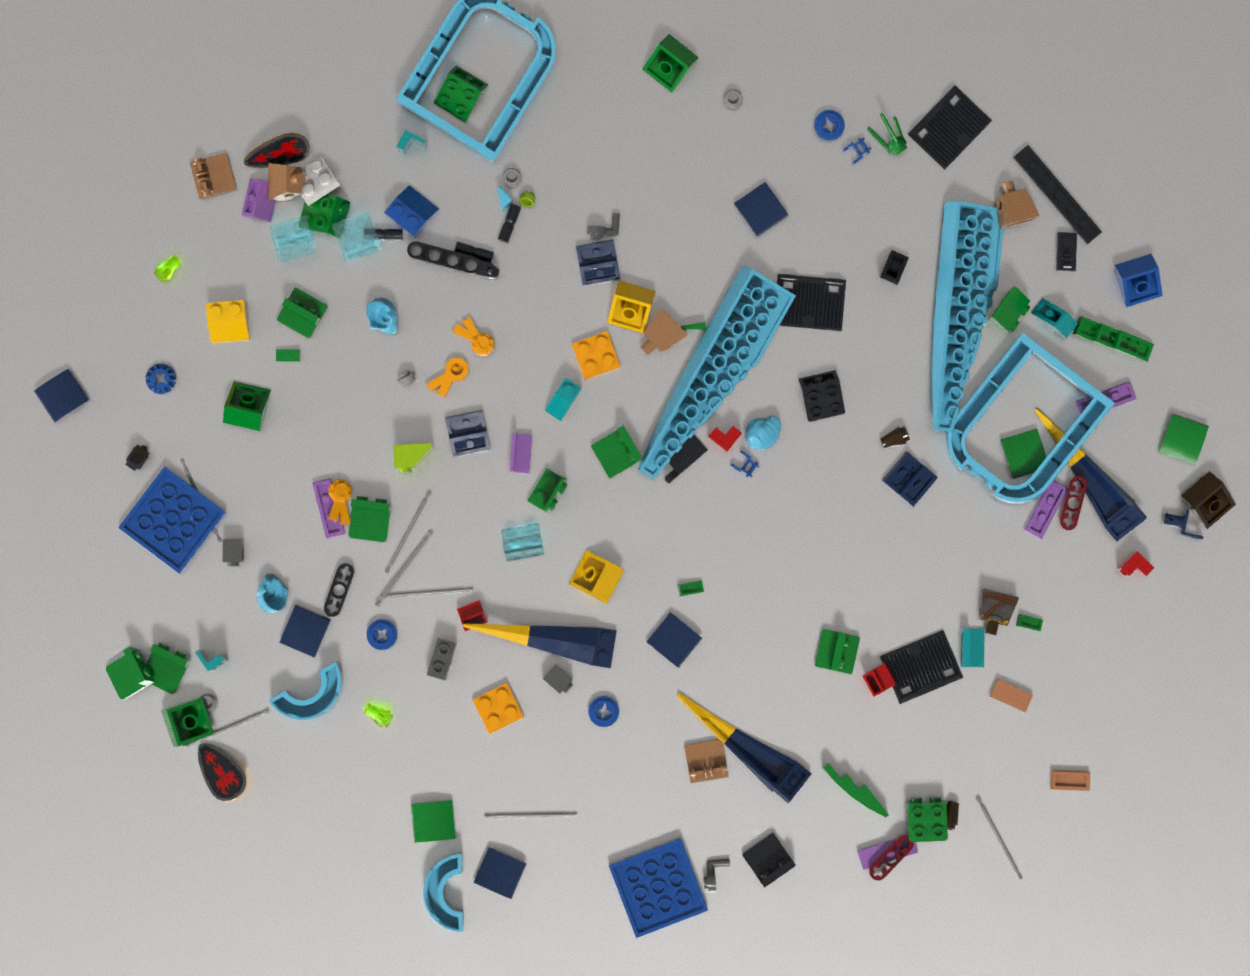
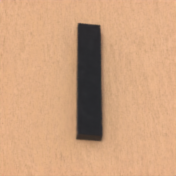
(1057, 194)

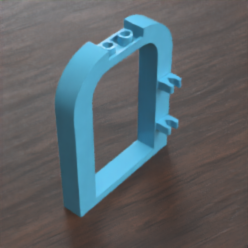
(521, 95)
(1062, 452)

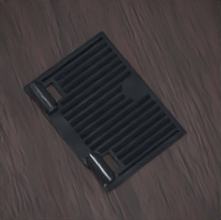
(950, 127)
(814, 304)
(922, 666)

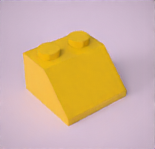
(631, 306)
(227, 321)
(596, 576)

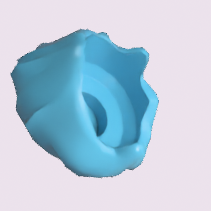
(382, 315)
(763, 432)
(272, 594)

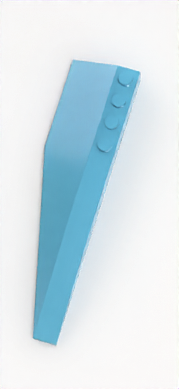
(963, 295)
(721, 359)

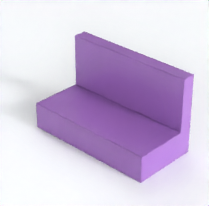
(257, 202)
(520, 453)

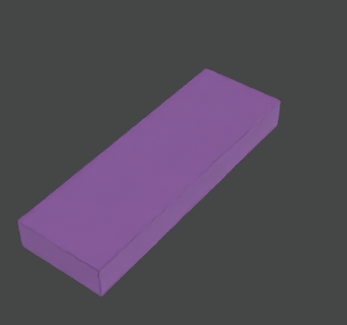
(1119, 395)
(325, 504)
(1046, 509)
(871, 854)

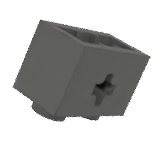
(441, 659)

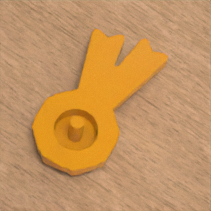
(481, 343)
(455, 370)
(339, 492)

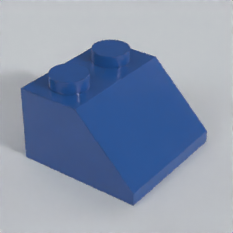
(411, 211)
(1139, 280)

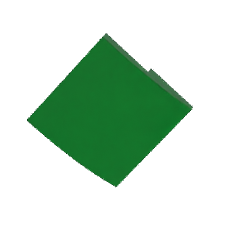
(1183, 438)
(1023, 453)
(433, 821)

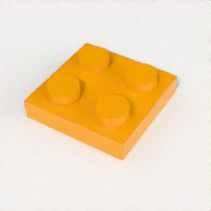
(596, 355)
(498, 708)

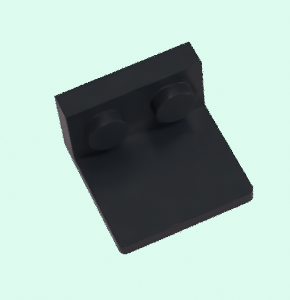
(822, 395)
(768, 860)

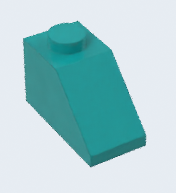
(1054, 318)
(563, 399)

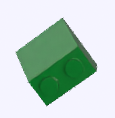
(670, 62)
(1009, 310)
(246, 406)
(187, 722)

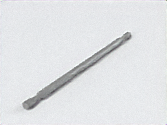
(194, 486)
(408, 531)
(404, 568)
(429, 592)
(228, 727)
(531, 815)
(999, 838)

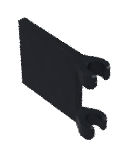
(688, 454)

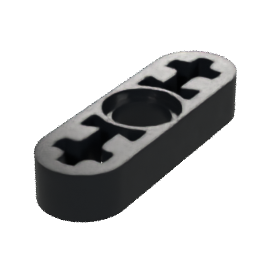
(349, 578)

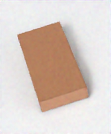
(1011, 695)
(1070, 780)

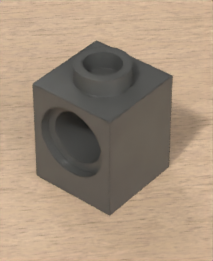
(233, 551)
(558, 679)

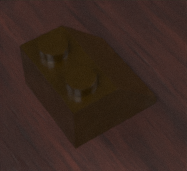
(1208, 499)

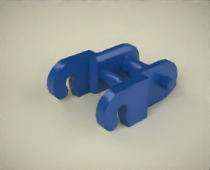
(861, 141)
(748, 460)

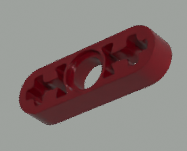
(1081, 490)
(883, 857)

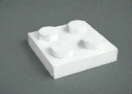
(318, 181)

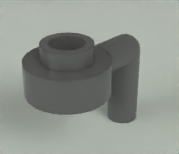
(598, 231)
(710, 880)

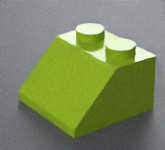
(410, 456)

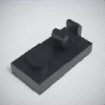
(1066, 251)

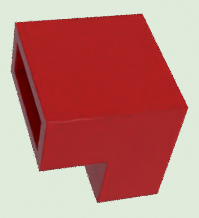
(724, 441)
(1135, 562)
(472, 614)
(879, 679)

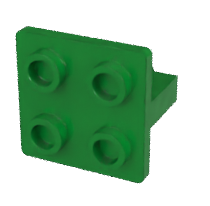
(301, 312)
(837, 651)

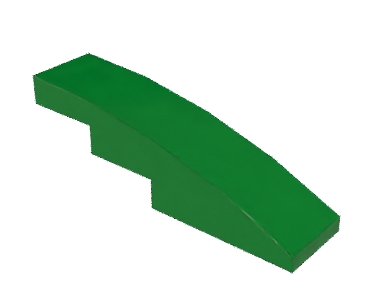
(1113, 339)
(860, 794)

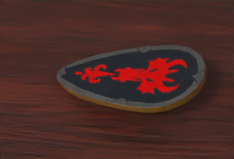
(279, 150)
(221, 773)

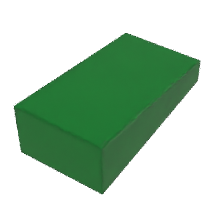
(695, 327)
(287, 355)
(690, 588)
(1029, 622)

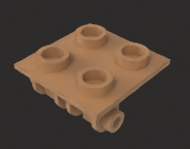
(212, 175)
(706, 761)

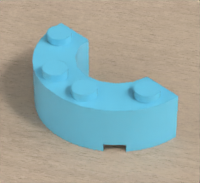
(317, 705)
(434, 893)

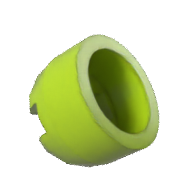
(527, 199)

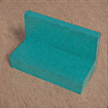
(407, 140)
(972, 647)
(214, 663)

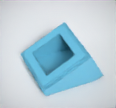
(505, 199)

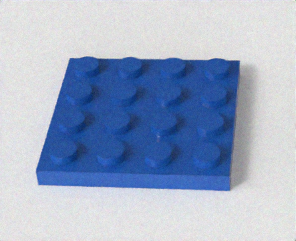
(172, 520)
(658, 887)

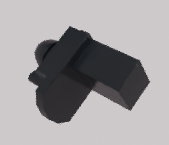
(137, 457)

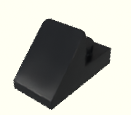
(894, 267)

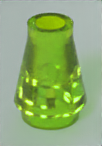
(166, 269)
(379, 715)

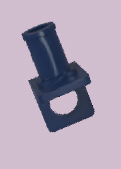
(1181, 522)

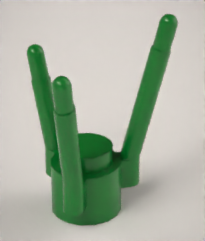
(897, 143)

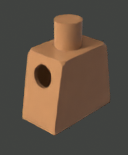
(284, 182)
(1014, 206)
(662, 333)

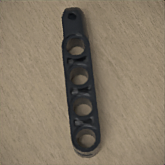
(480, 271)

